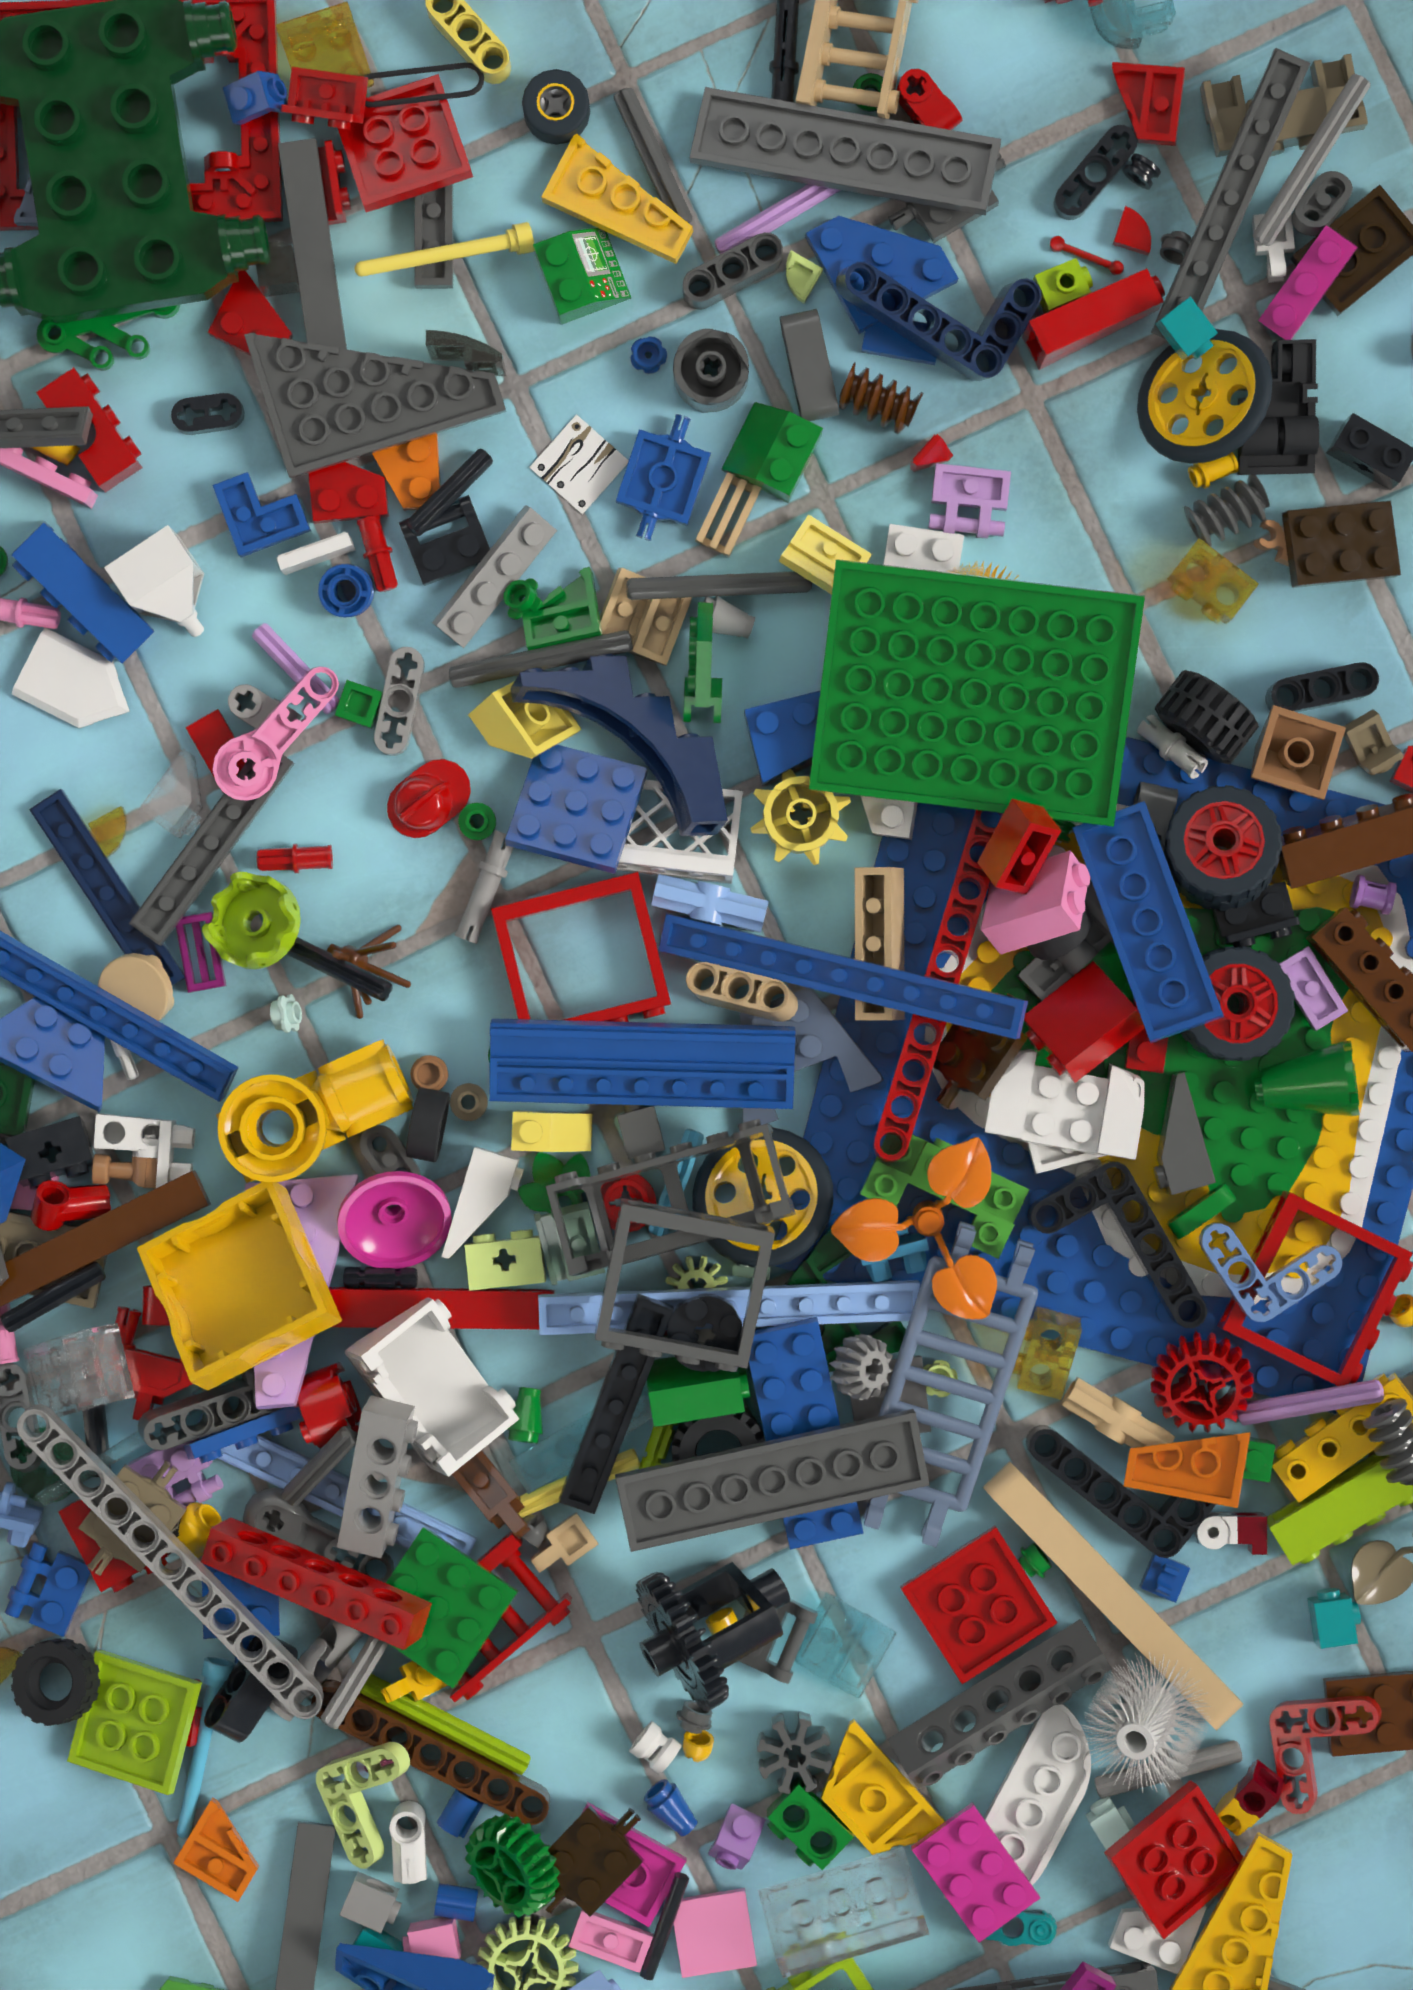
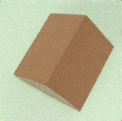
(1297, 752)

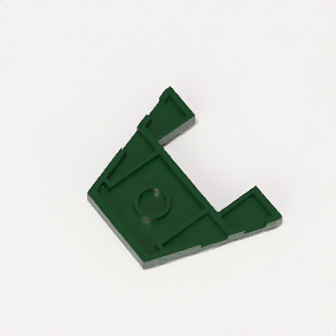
(823, 1257)

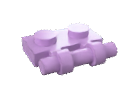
(969, 488)
(200, 1489)

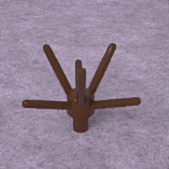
(359, 958)

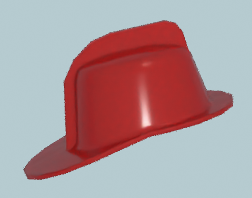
(428, 798)

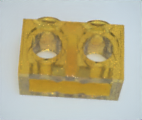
(1217, 573)
(1055, 1353)

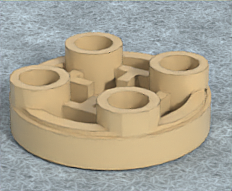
(139, 982)

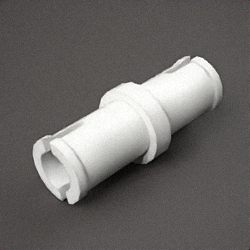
(1172, 746)

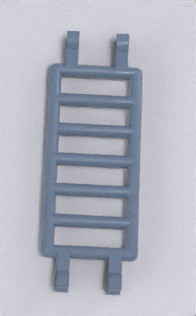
(993, 1398)

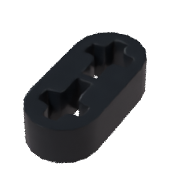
(207, 404)

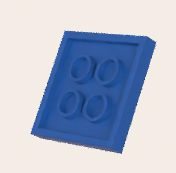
(577, 807)

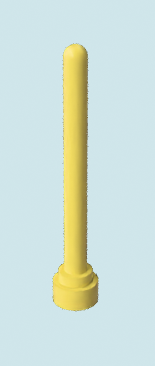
(517, 239)

